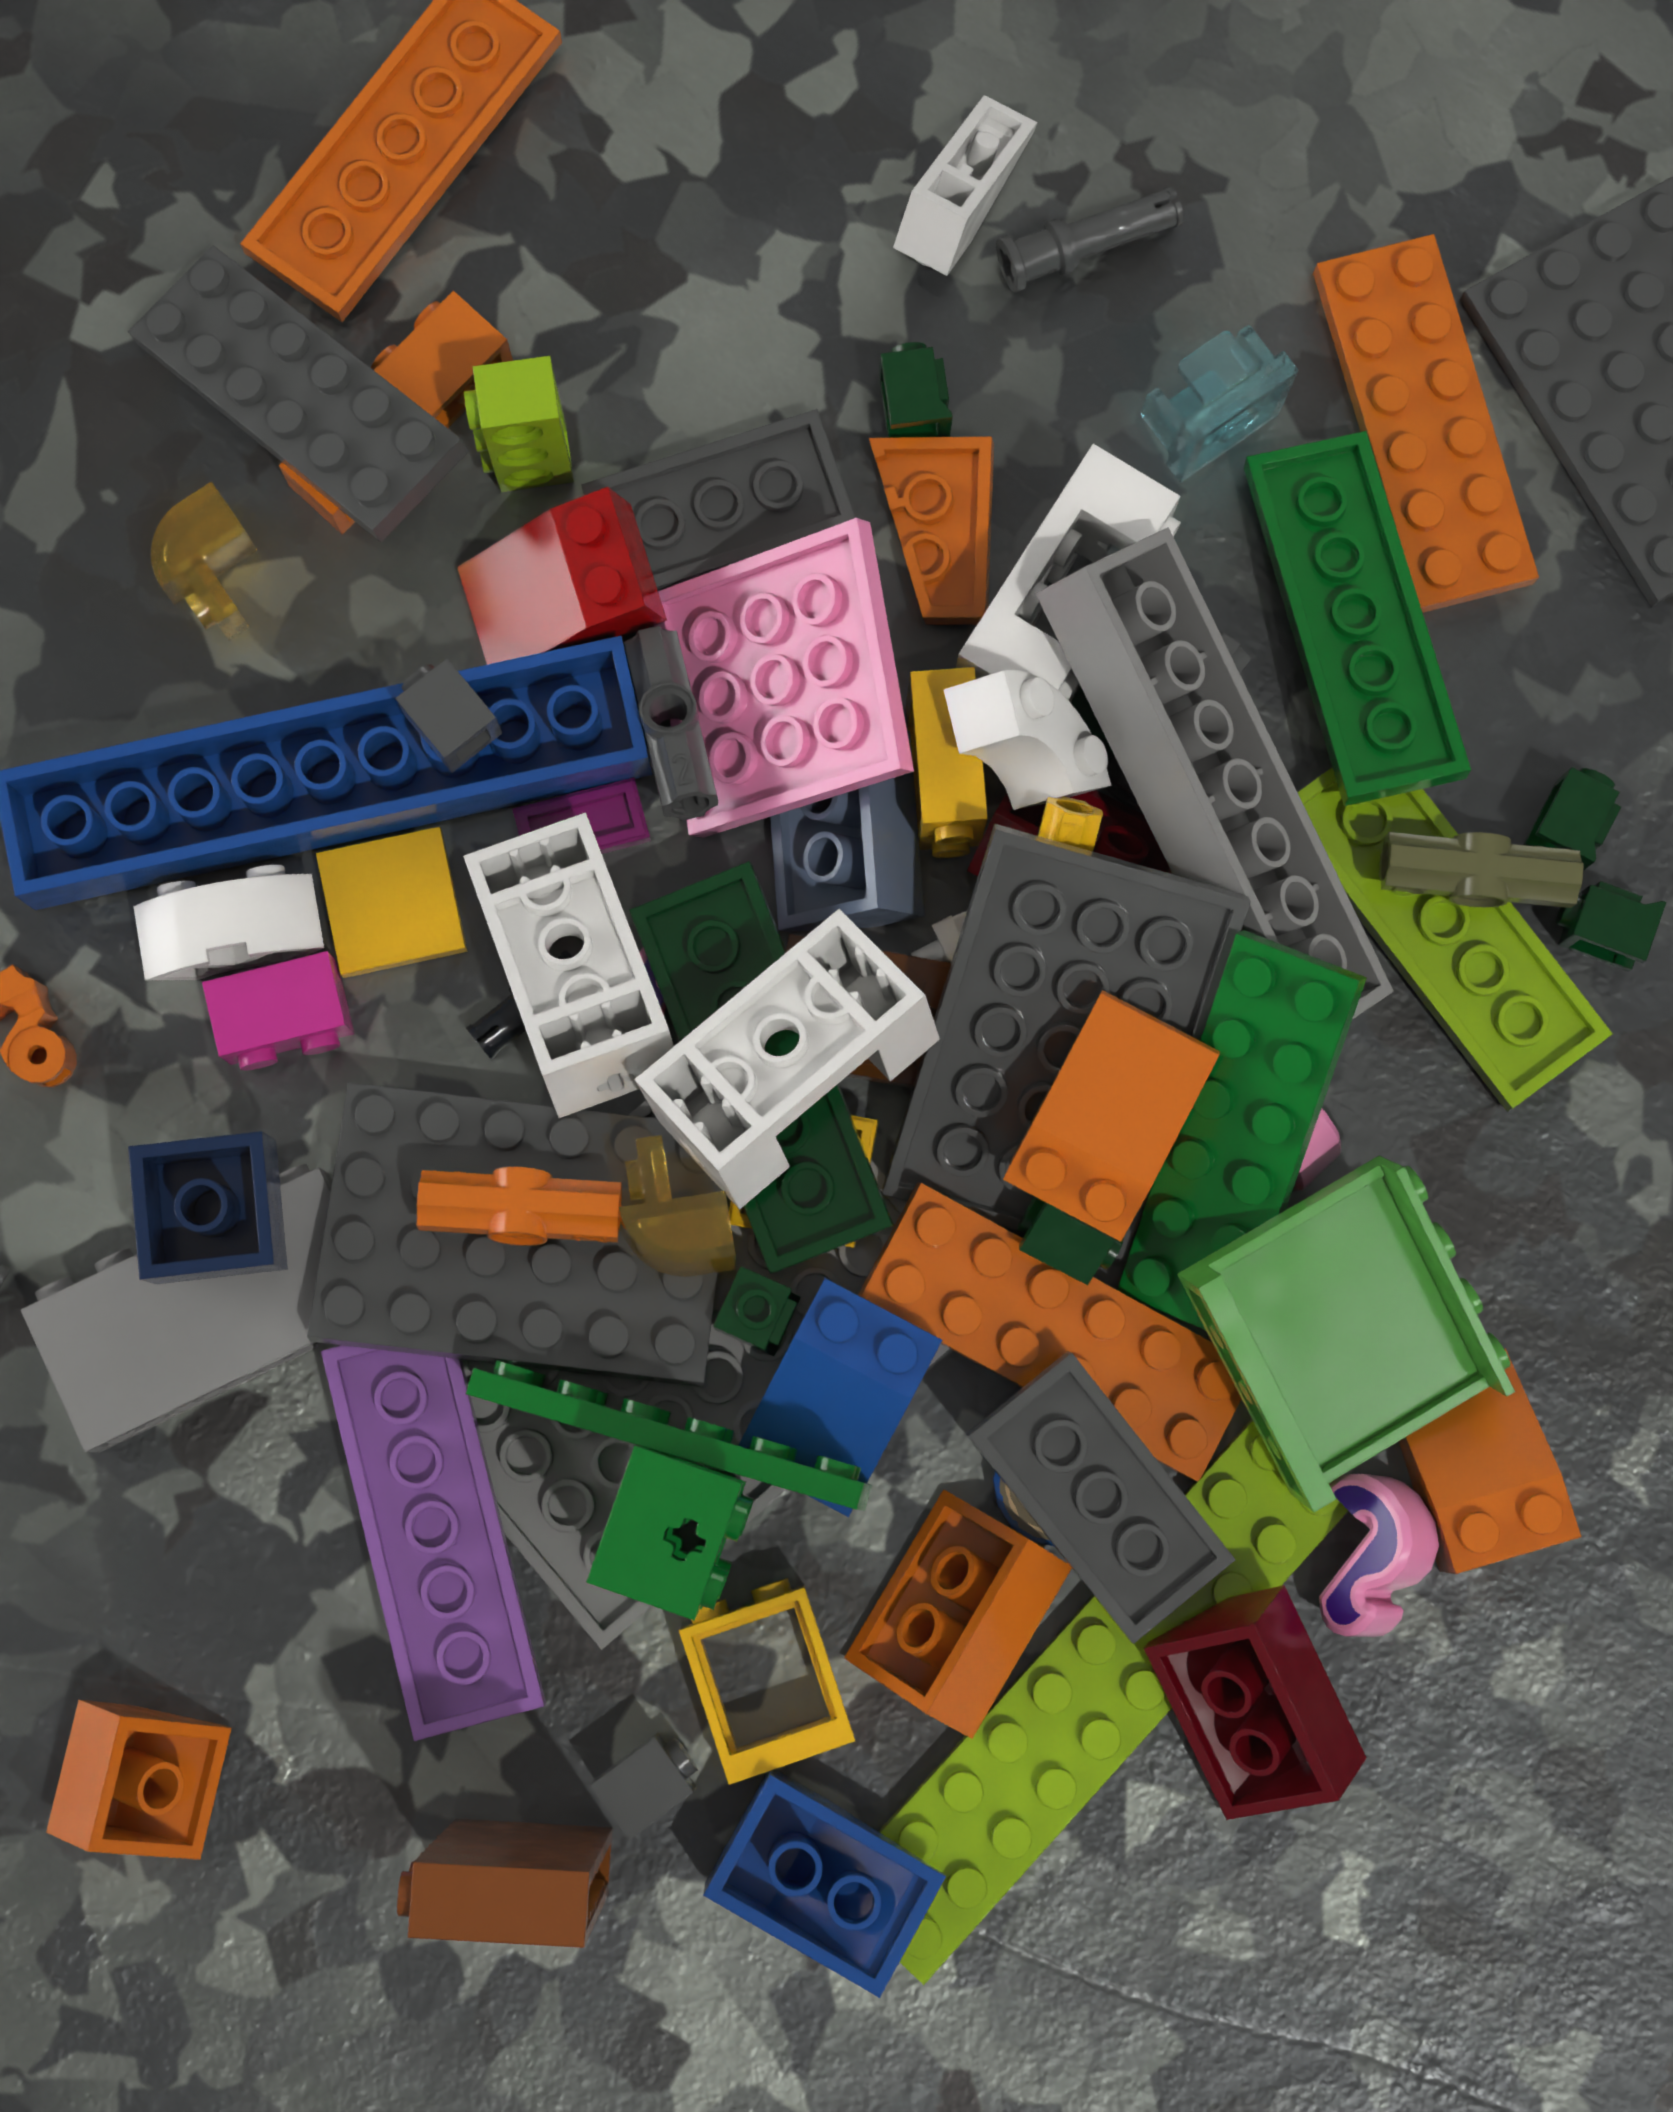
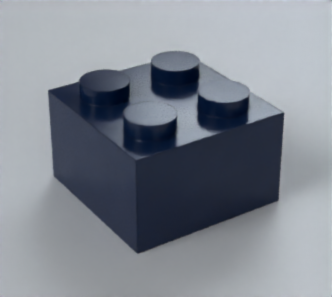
(207, 1208)

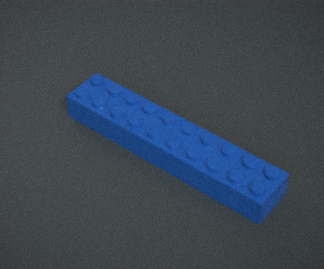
(312, 778)

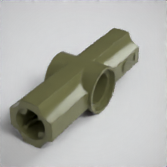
(1480, 870)

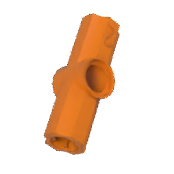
(519, 1206)

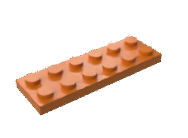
(399, 148)
(1426, 421)
(1018, 1316)

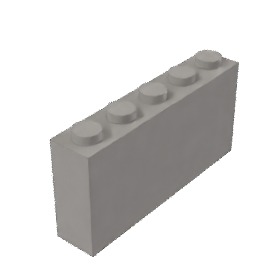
(149, 1351)

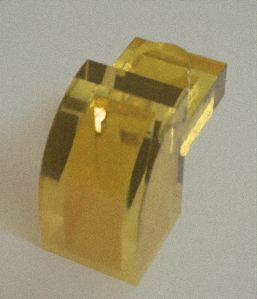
(195, 546)
(674, 1234)

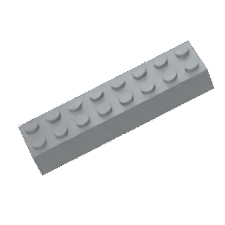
(1202, 751)

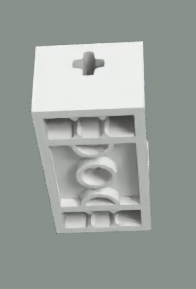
(1095, 515)
(584, 1015)
(733, 1098)

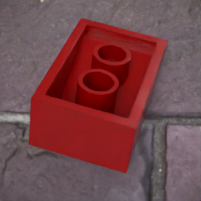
(563, 580)

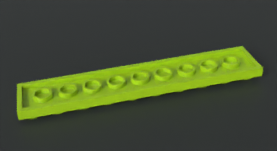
(1082, 1711)

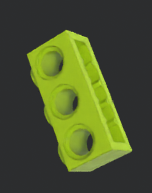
(519, 424)

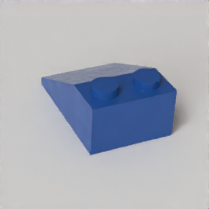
(843, 1383)
(823, 1882)

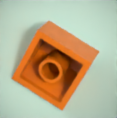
(138, 1781)

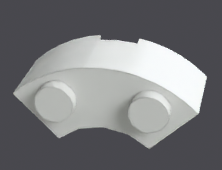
(1027, 737)
(228, 924)

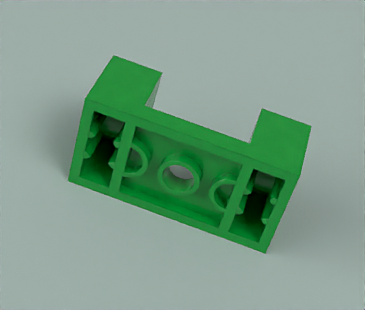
(639, 1545)

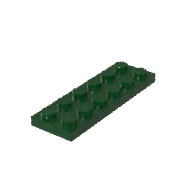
(703, 952)

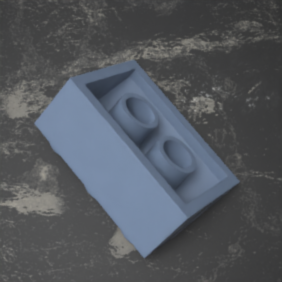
(850, 856)

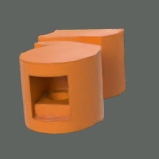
(31, 1047)

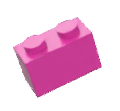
(278, 1011)

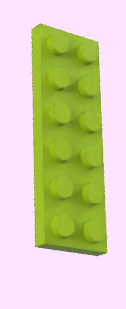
(1470, 966)

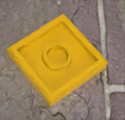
(391, 902)

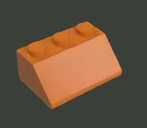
(958, 1613)

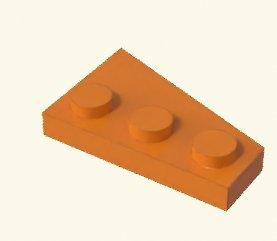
(943, 520)

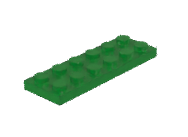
(1356, 619)
(1245, 1139)
(649, 1428)

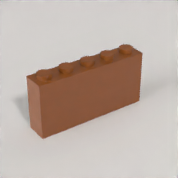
(508, 1883)

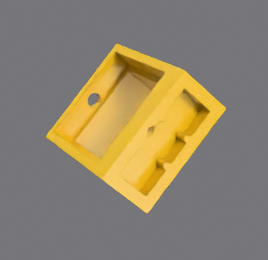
(946, 783)
(787, 1746)

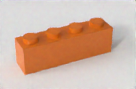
(431, 370)

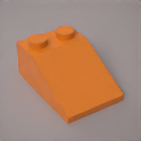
(1111, 1115)
(1489, 1481)

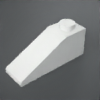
(962, 185)

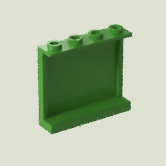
(1345, 1325)

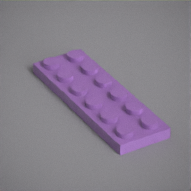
(434, 1538)

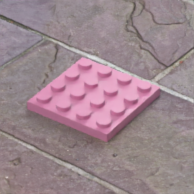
(791, 675)

